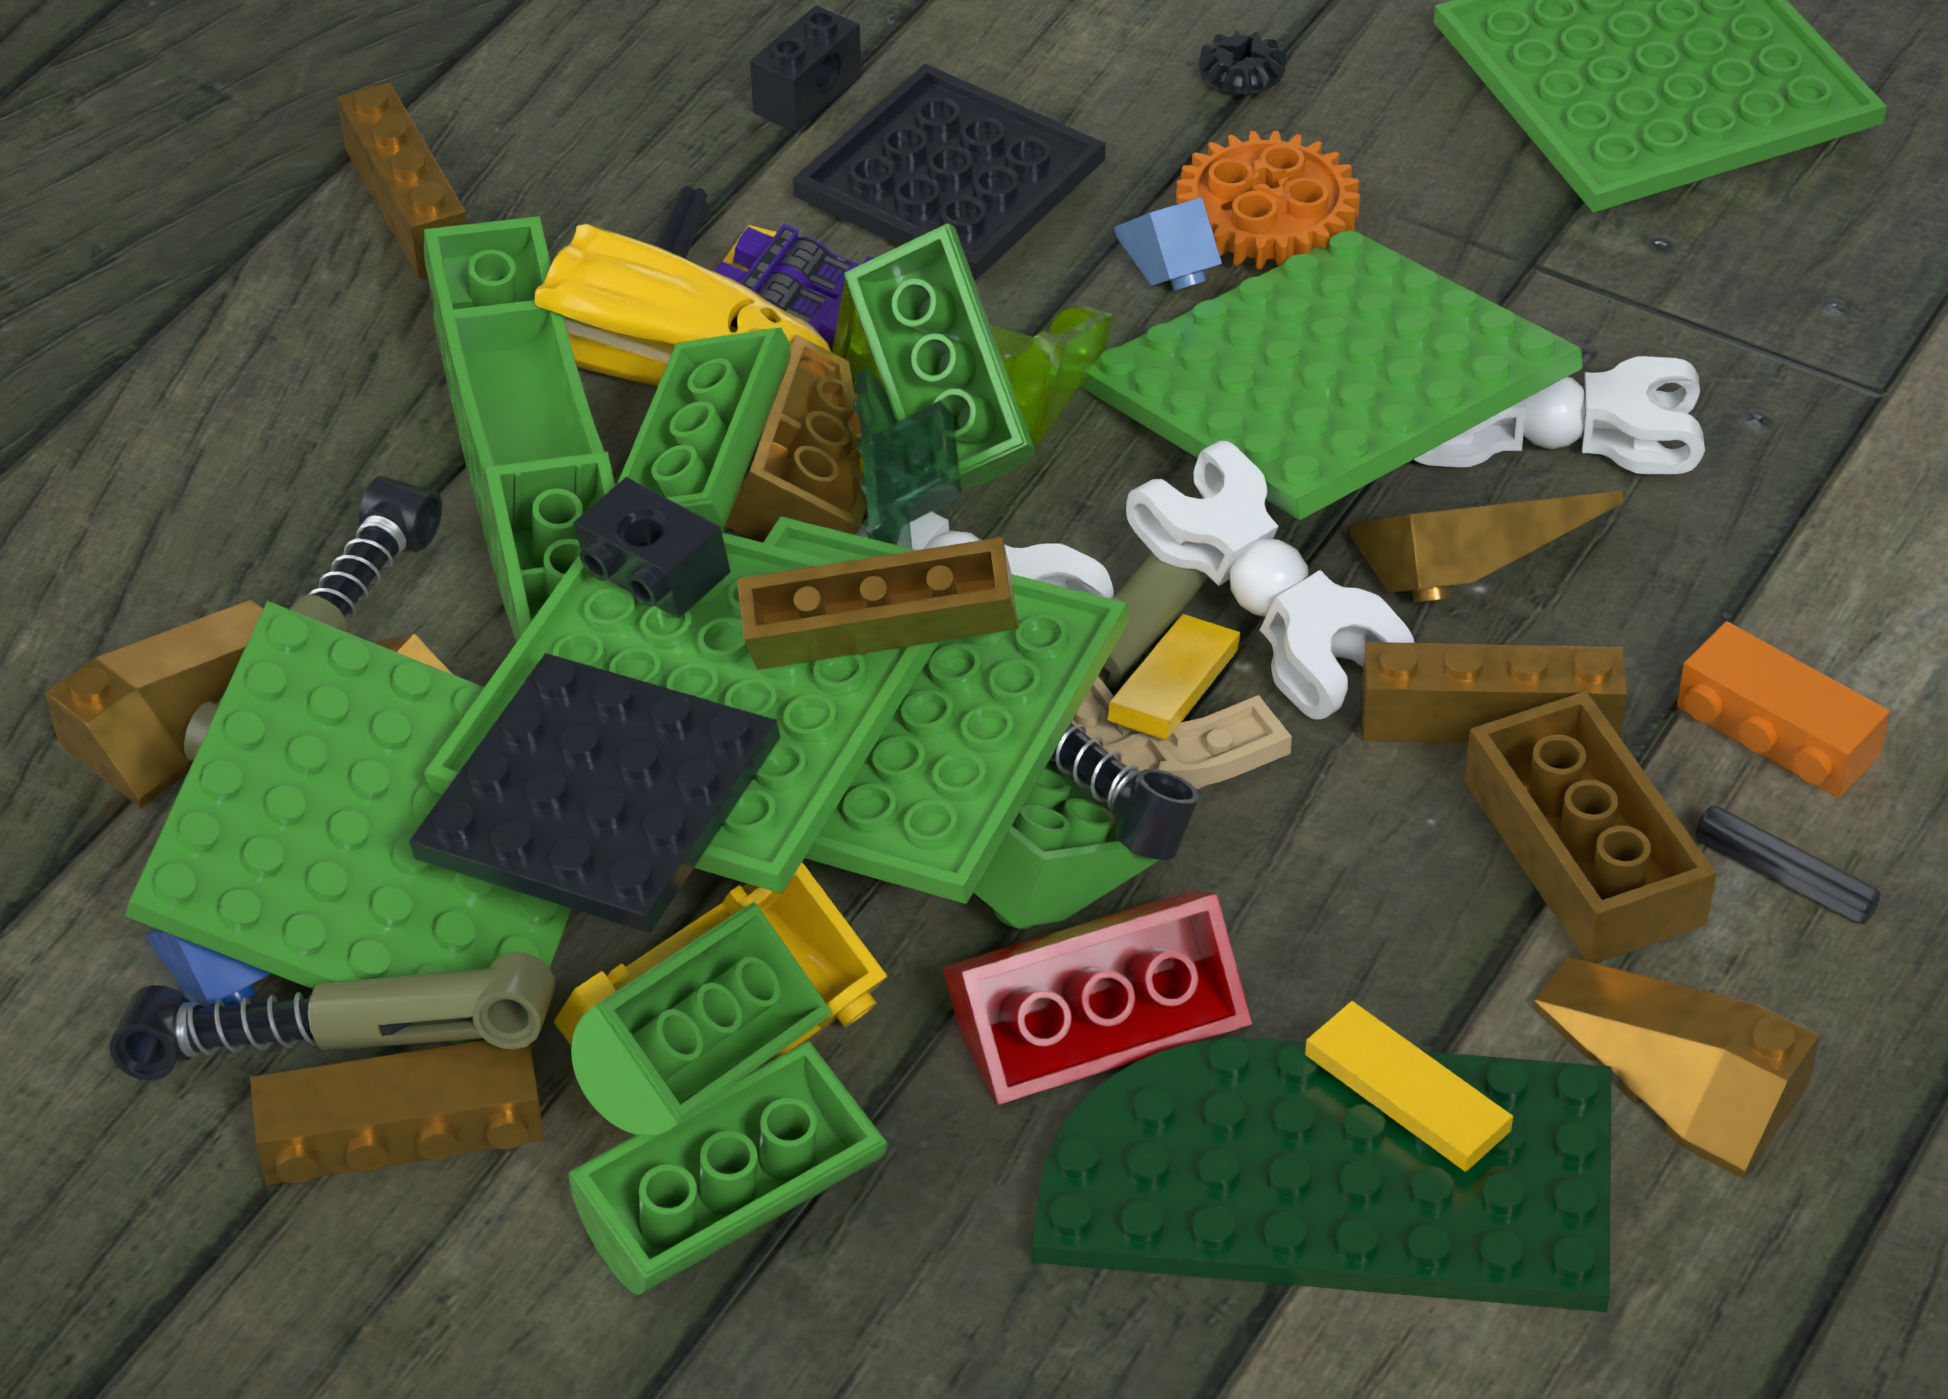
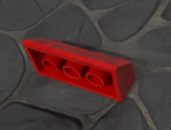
(1098, 995)

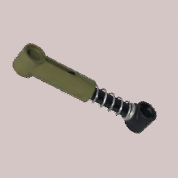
(390, 521)
(1147, 803)
(493, 1003)

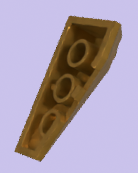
(1466, 544)
(133, 705)

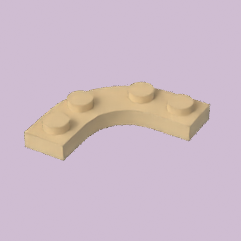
(1198, 749)

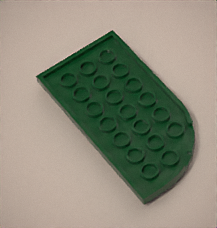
(1282, 1174)

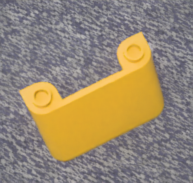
(807, 925)

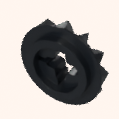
(1256, 73)

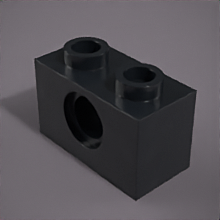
(806, 68)
(652, 547)

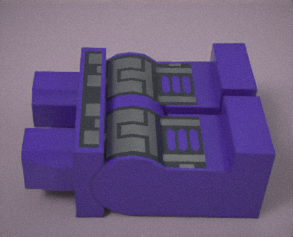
(793, 275)

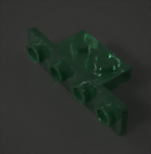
(906, 464)

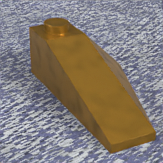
(806, 453)
(1699, 1059)

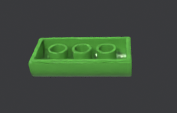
(938, 346)
(709, 419)
(694, 1025)
(723, 1169)

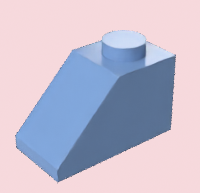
(1171, 244)

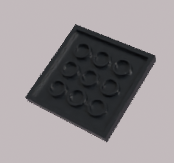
(950, 157)
(596, 791)

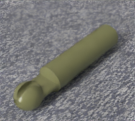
(1154, 599)

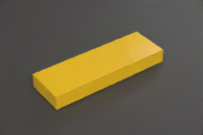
(1173, 677)
(1409, 1086)

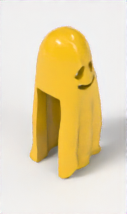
(636, 301)

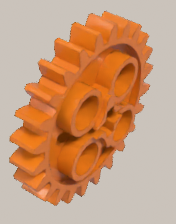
(1271, 196)

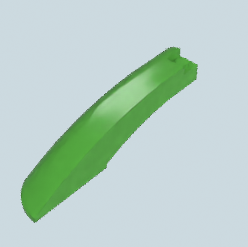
(515, 404)

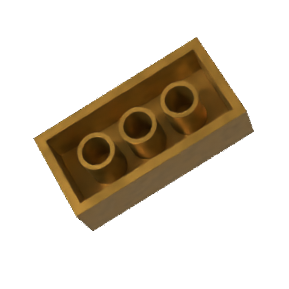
(1589, 828)

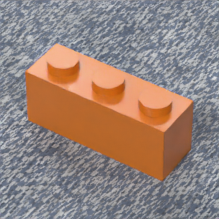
(1782, 709)

